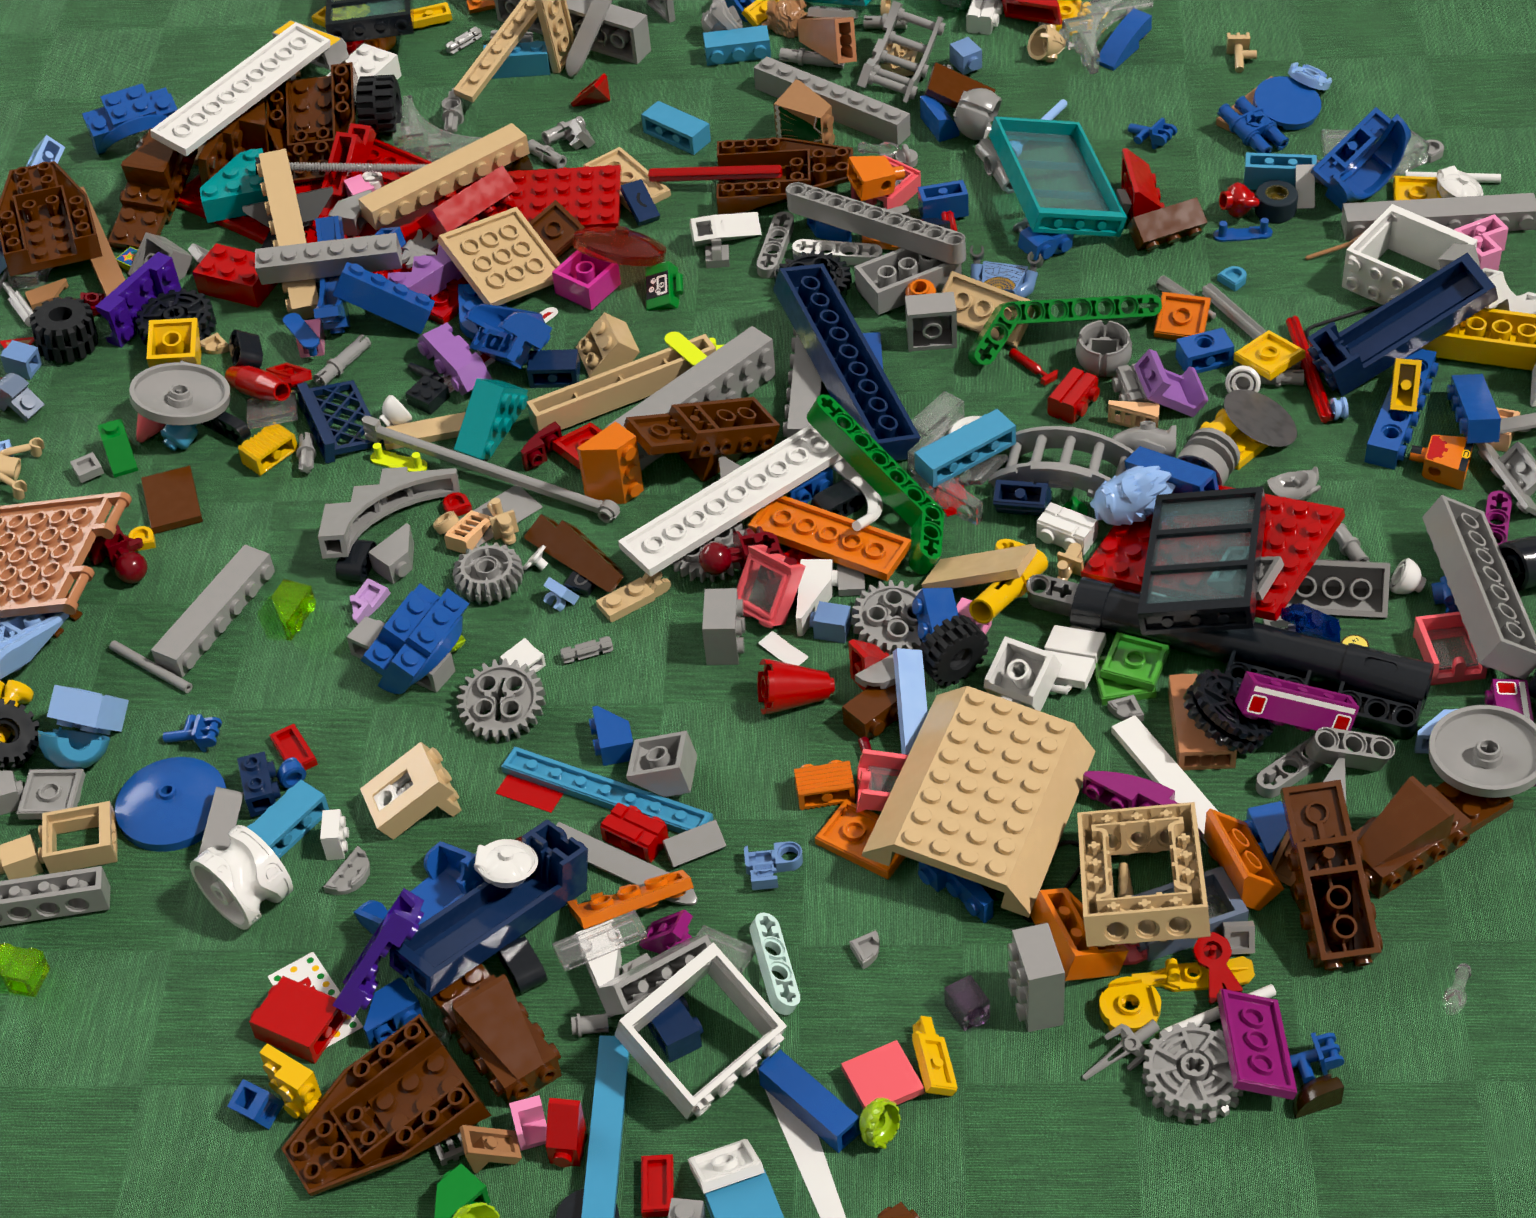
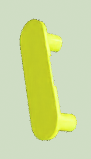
(684, 348)
(393, 460)

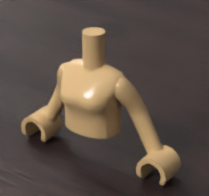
(11, 466)

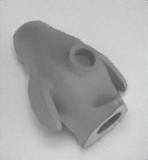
(1149, 437)

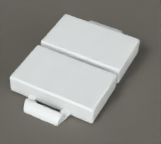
(1077, 652)

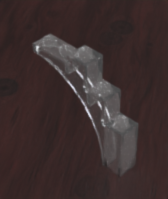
(1092, 20)
(418, 135)
(932, 425)

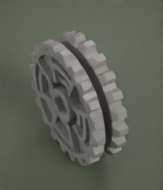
(1190, 1074)

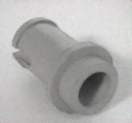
(589, 1024)

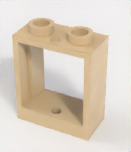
(76, 819)

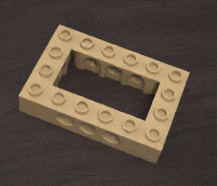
(1145, 916)

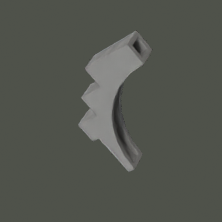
(369, 503)

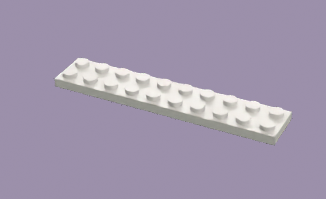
(240, 89)
(729, 500)

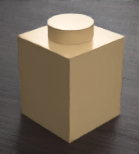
(19, 858)

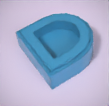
(1233, 277)

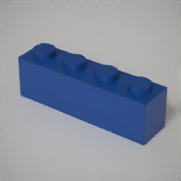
(384, 297)
(1474, 408)

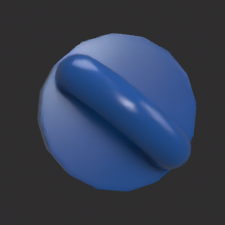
(290, 772)

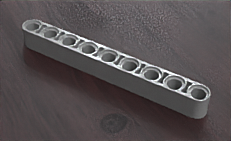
(876, 223)

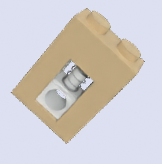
(410, 791)

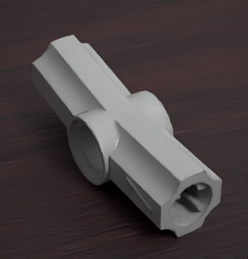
(992, 164)

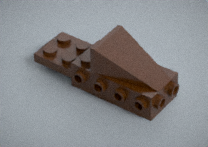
(242, 134)
(152, 191)
(706, 432)
(1421, 829)
(1329, 877)
(498, 1034)

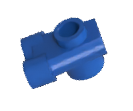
(1443, 594)

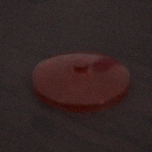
(619, 246)

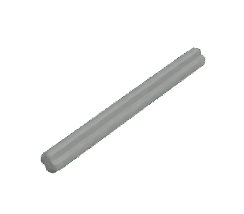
(1236, 314)

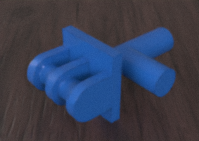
(1159, 133)
(198, 729)
(1324, 1051)

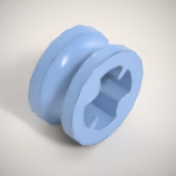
(1339, 408)

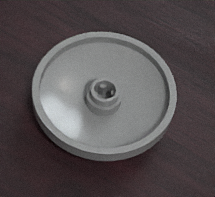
(179, 393)
(1485, 751)

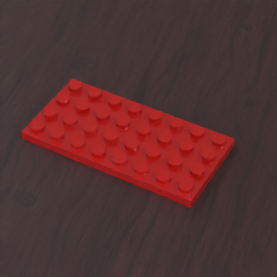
(585, 192)

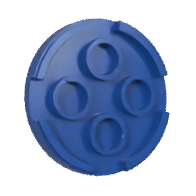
(1287, 102)

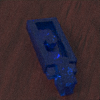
(1312, 622)

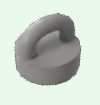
(907, 156)

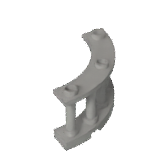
(872, 70)
(1062, 473)

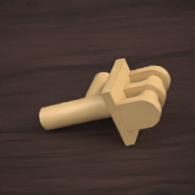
(1239, 46)
(502, 524)
(1070, 561)

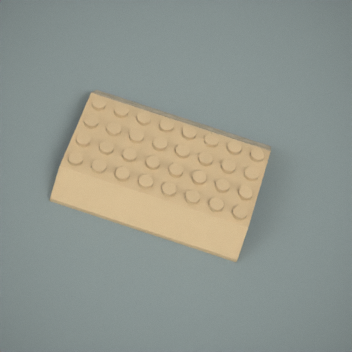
(985, 794)

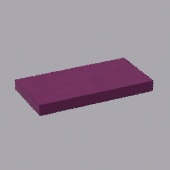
(1256, 1044)

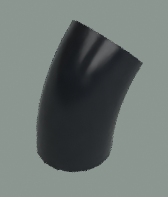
(1521, 561)

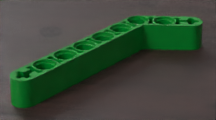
(1066, 314)
(885, 478)

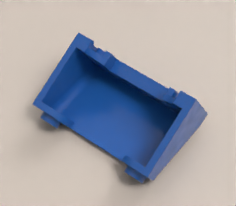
(449, 878)

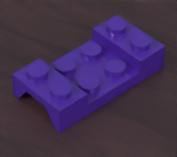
(126, 300)
(397, 925)

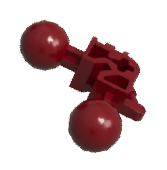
(717, 558)
(128, 565)

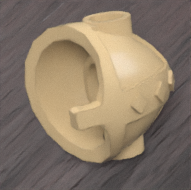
(1045, 43)

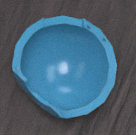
(72, 748)

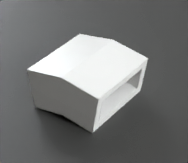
(525, 653)

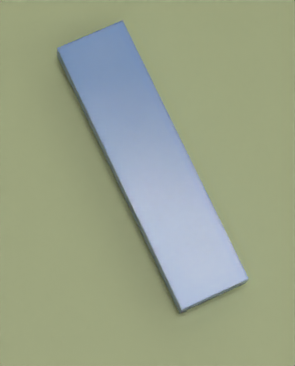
(910, 695)

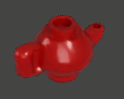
(1238, 200)

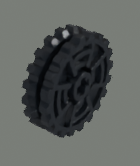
(177, 306)
(1215, 712)

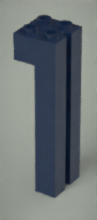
(1401, 325)
(493, 916)

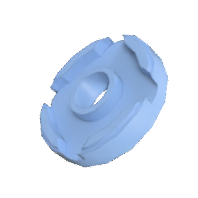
(1310, 76)

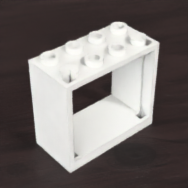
(1406, 235)
(742, 994)

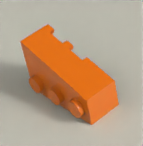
(1066, 923)

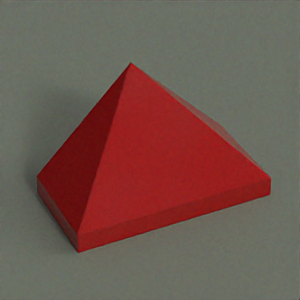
(594, 93)

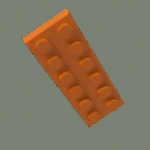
(832, 537)

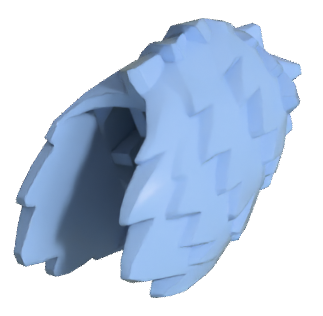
(1131, 495)

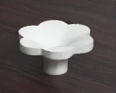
(536, 559)

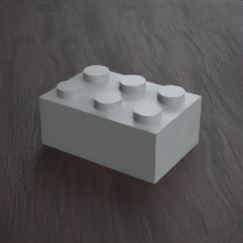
(1036, 977)

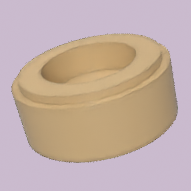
(445, 522)

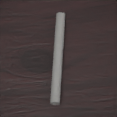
(150, 666)

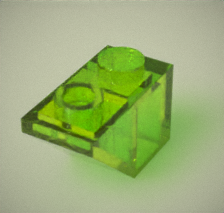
(293, 605)
(22, 969)

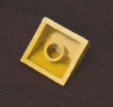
(173, 341)

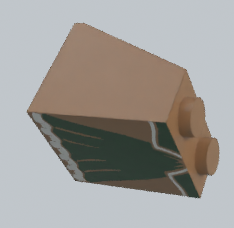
(803, 115)

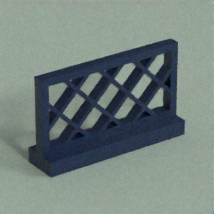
(320, 422)

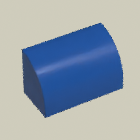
(937, 119)

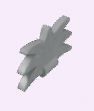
(418, 247)

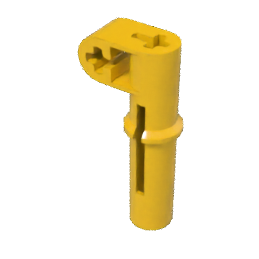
(1002, 593)

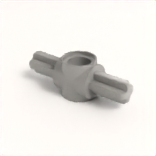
(452, 112)

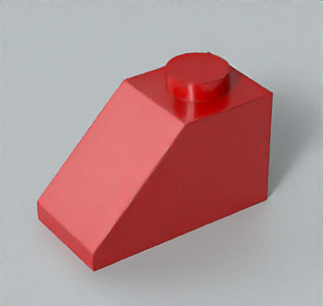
(863, 656)
(565, 1132)

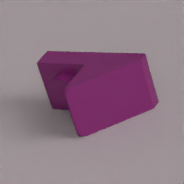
(667, 932)

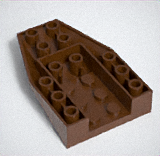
(308, 114)
(801, 162)
(45, 220)
(384, 1110)

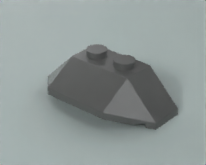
(310, 206)

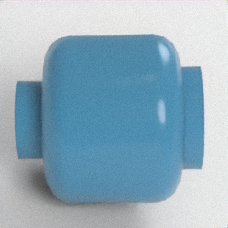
(178, 436)

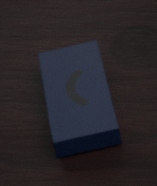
(640, 202)

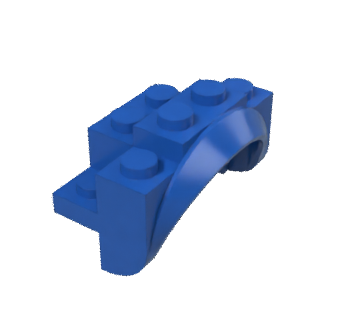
(127, 114)
(1358, 165)
(507, 333)
(416, 638)

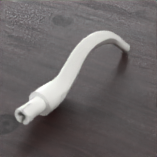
(874, 500)

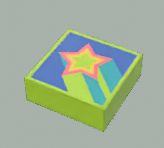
(126, 258)

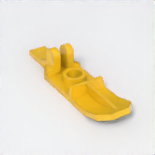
(1176, 977)

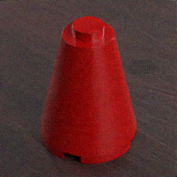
(791, 686)

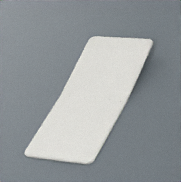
(1305, 186)
(782, 649)

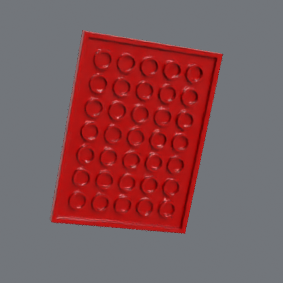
(1292, 530)

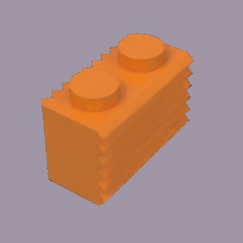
(824, 784)

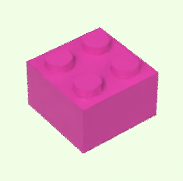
(585, 279)

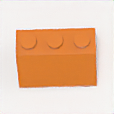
(611, 465)
(1242, 859)

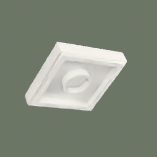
(725, 1165)

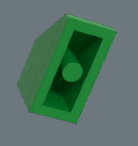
(117, 447)
(458, 1189)

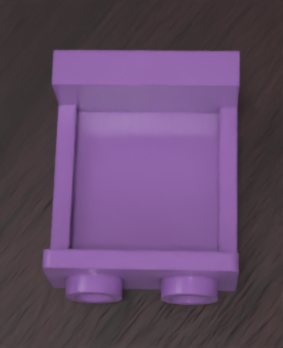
(1169, 389)

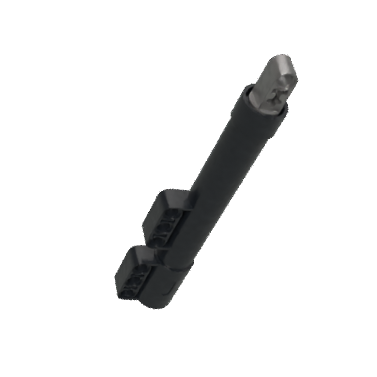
(1374, 678)

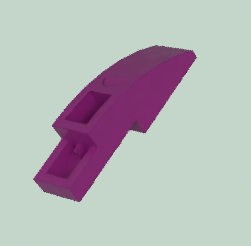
(1125, 790)

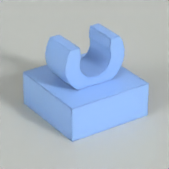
(560, 593)

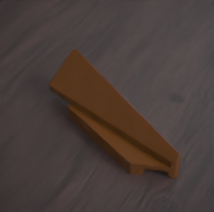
(576, 551)

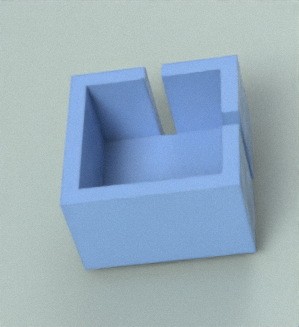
(87, 710)

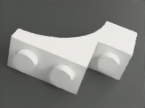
(1506, 298)

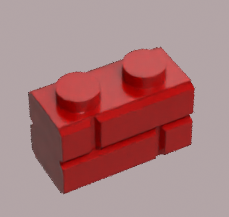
(1073, 395)
(634, 832)

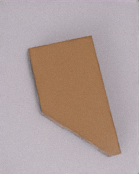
(46, 292)

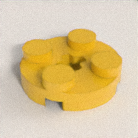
(1129, 989)

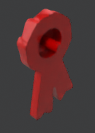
(1214, 954)

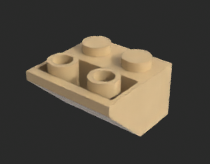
(607, 345)

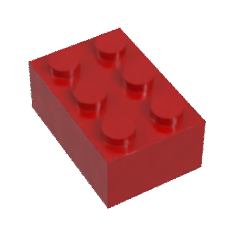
(231, 276)

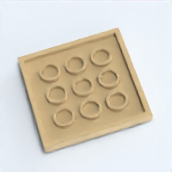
(501, 257)

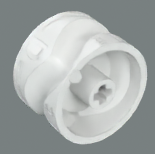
(241, 877)

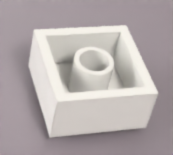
(334, 834)

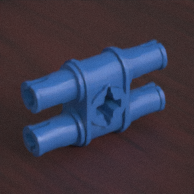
(1252, 126)

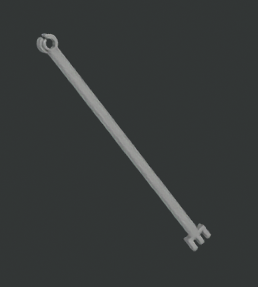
(374, 432)

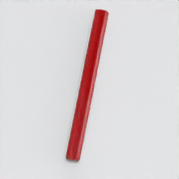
(715, 173)
(1310, 372)

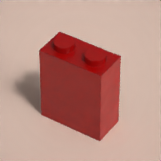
(297, 1019)

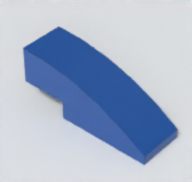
(1125, 39)

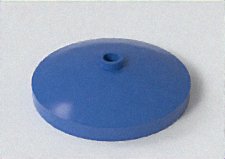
(167, 803)

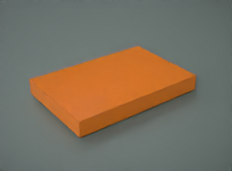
(848, 834)

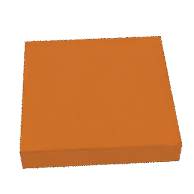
(1181, 316)

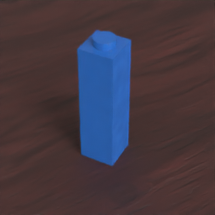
(1185, 475)
(809, 1100)

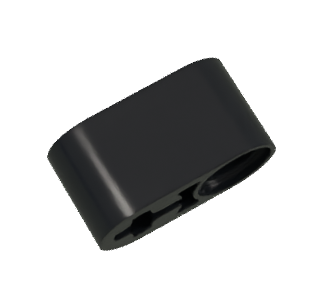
(245, 349)
(840, 498)
(357, 564)
(522, 965)

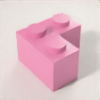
(1491, 240)

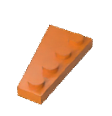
(630, 898)

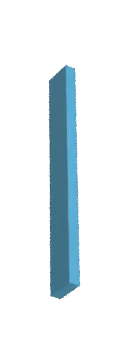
(601, 790)
(606, 1129)

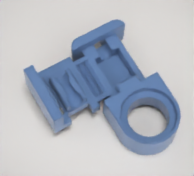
(764, 863)

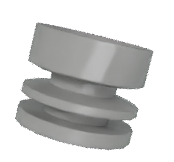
(1213, 451)

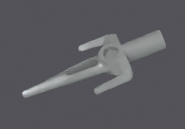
(1130, 1044)

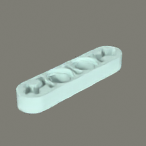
(781, 963)

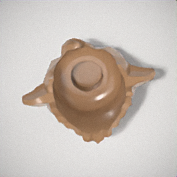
(784, 16)

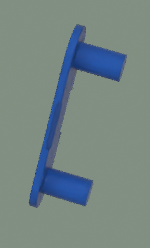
(1226, 234)
(302, 332)

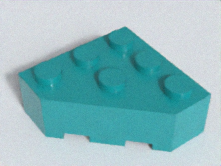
(233, 188)
(489, 416)

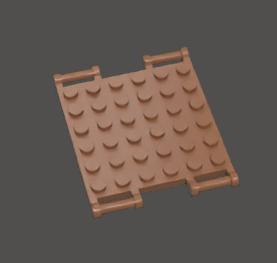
(46, 549)

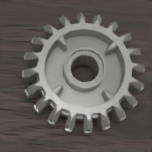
(488, 573)

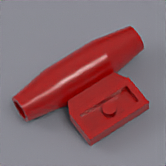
(267, 385)

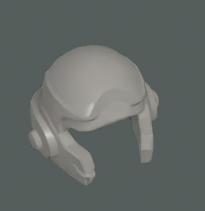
(720, 17)

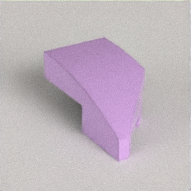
(368, 599)

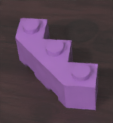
(428, 274)
(453, 357)

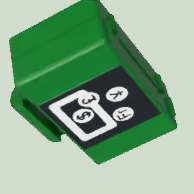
(663, 286)

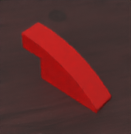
(1033, 10)
(348, 148)

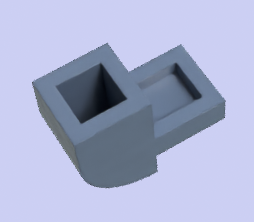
(17, 395)

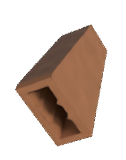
(829, 37)
(1192, 747)

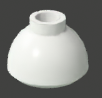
(1243, 378)
(394, 412)
(1407, 578)

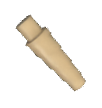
(1124, 881)

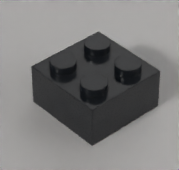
(427, 395)

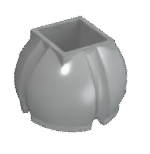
(976, 112)
(1103, 348)

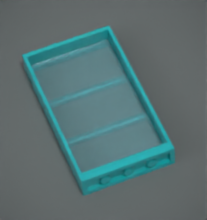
(1057, 177)

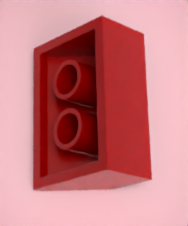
(1139, 184)

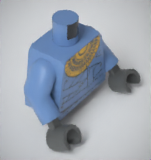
(1008, 277)

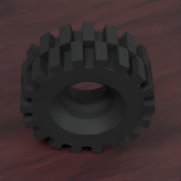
(953, 650)
(24, 734)

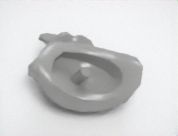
(1295, 485)

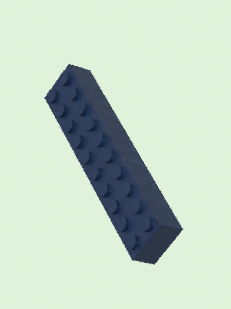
(844, 357)

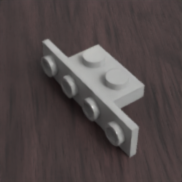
(1517, 471)

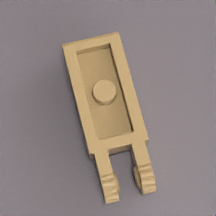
(633, 596)

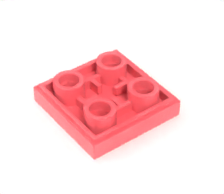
(883, 1074)

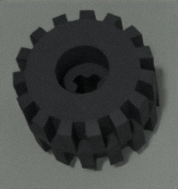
(379, 102)
(64, 329)

